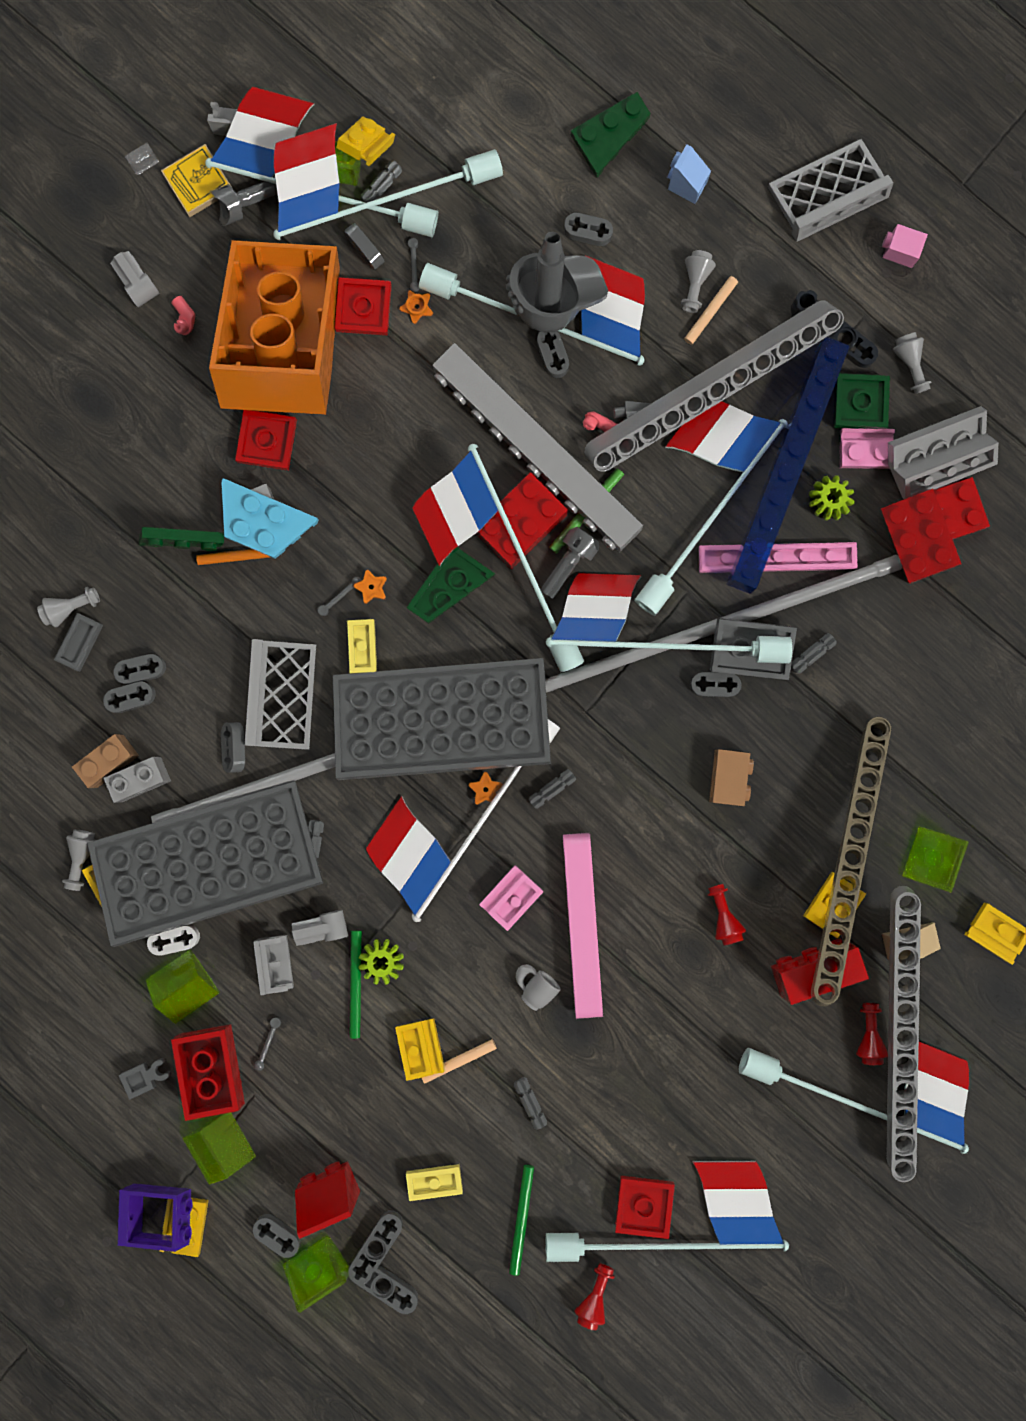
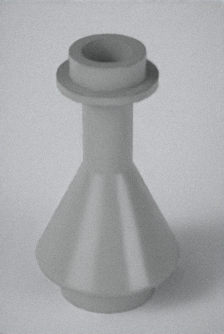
(699, 267)
(910, 351)
(55, 611)
(79, 853)

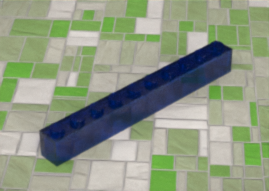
(787, 465)

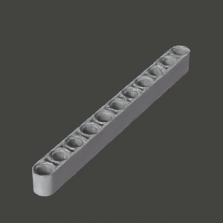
(771, 349)
(903, 1047)

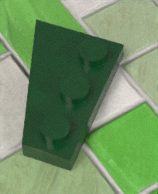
(609, 131)
(180, 538)
(448, 585)

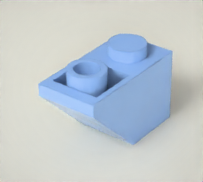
(688, 174)

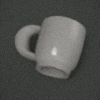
(540, 988)

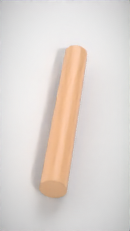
(711, 310)
(464, 1058)

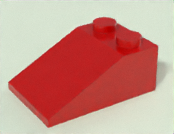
(325, 1198)

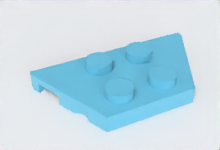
(261, 521)

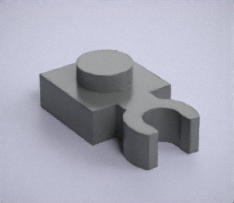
(141, 1078)

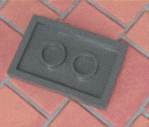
(742, 634)

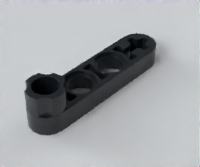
(810, 298)

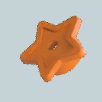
(417, 299)
(376, 592)
(478, 786)

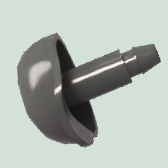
(554, 287)

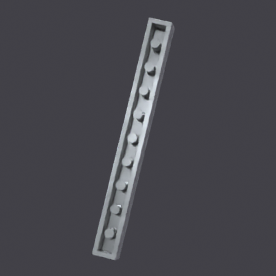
(537, 448)

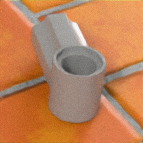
(136, 283)
(327, 927)

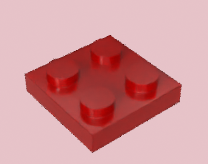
(363, 306)
(266, 439)
(962, 508)
(644, 1207)

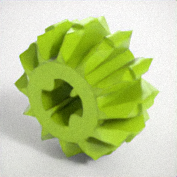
(820, 494)
(381, 952)

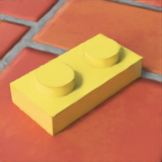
(362, 646)
(434, 1182)

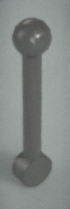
(413, 245)
(324, 610)
(275, 1023)

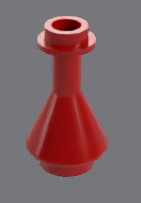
(728, 927)
(872, 1047)
(591, 1310)

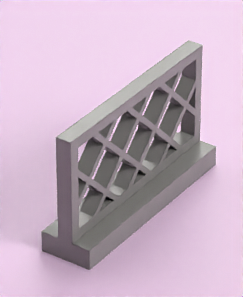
(844, 204)
(257, 688)

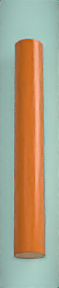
(229, 556)

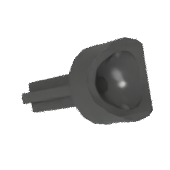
(232, 202)
(580, 545)

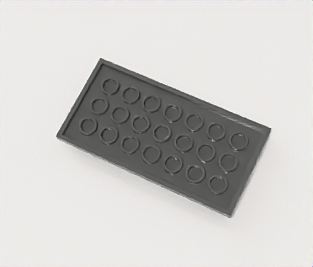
(441, 719)
(204, 864)

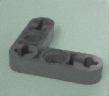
(376, 1271)

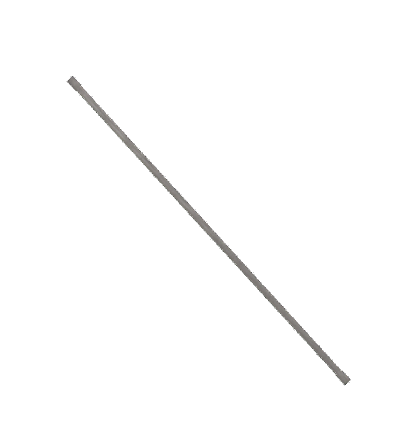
(877, 569)

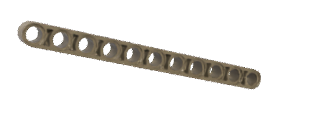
(843, 869)

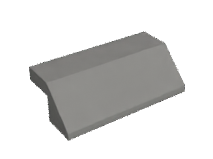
(942, 453)

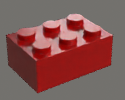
(532, 515)
(921, 536)
(796, 974)
(208, 1072)

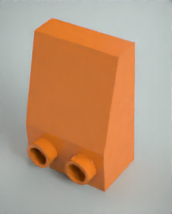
(276, 328)

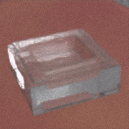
(141, 158)

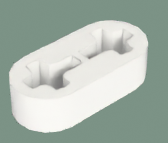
(174, 946)

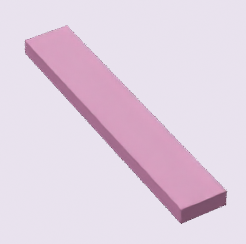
(784, 557)

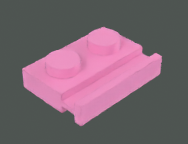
(865, 448)
(511, 897)

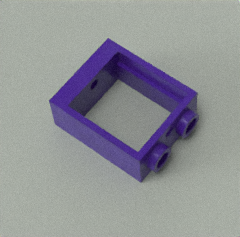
(131, 1217)

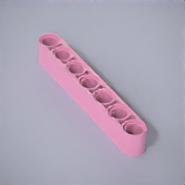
(582, 925)

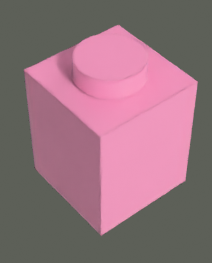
(904, 245)

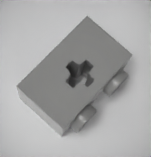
(137, 779)

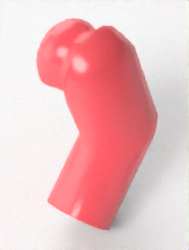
(187, 316)
(597, 420)

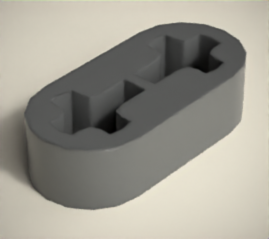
(588, 229)
(364, 246)
(558, 350)
(141, 675)
(715, 678)
(127, 691)
(233, 747)
(273, 1241)

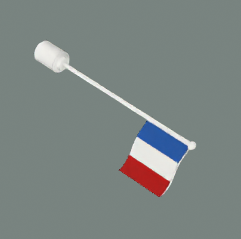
(412, 855)

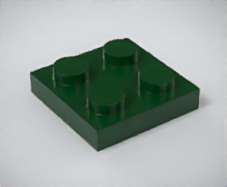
(861, 401)

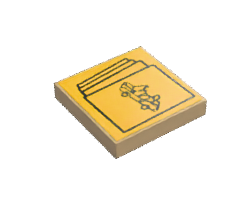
(193, 180)

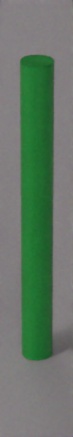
(355, 984)
(521, 1220)

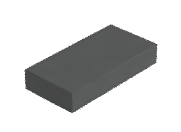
(78, 642)

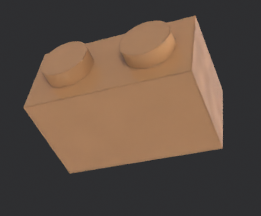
(105, 761)
(730, 777)

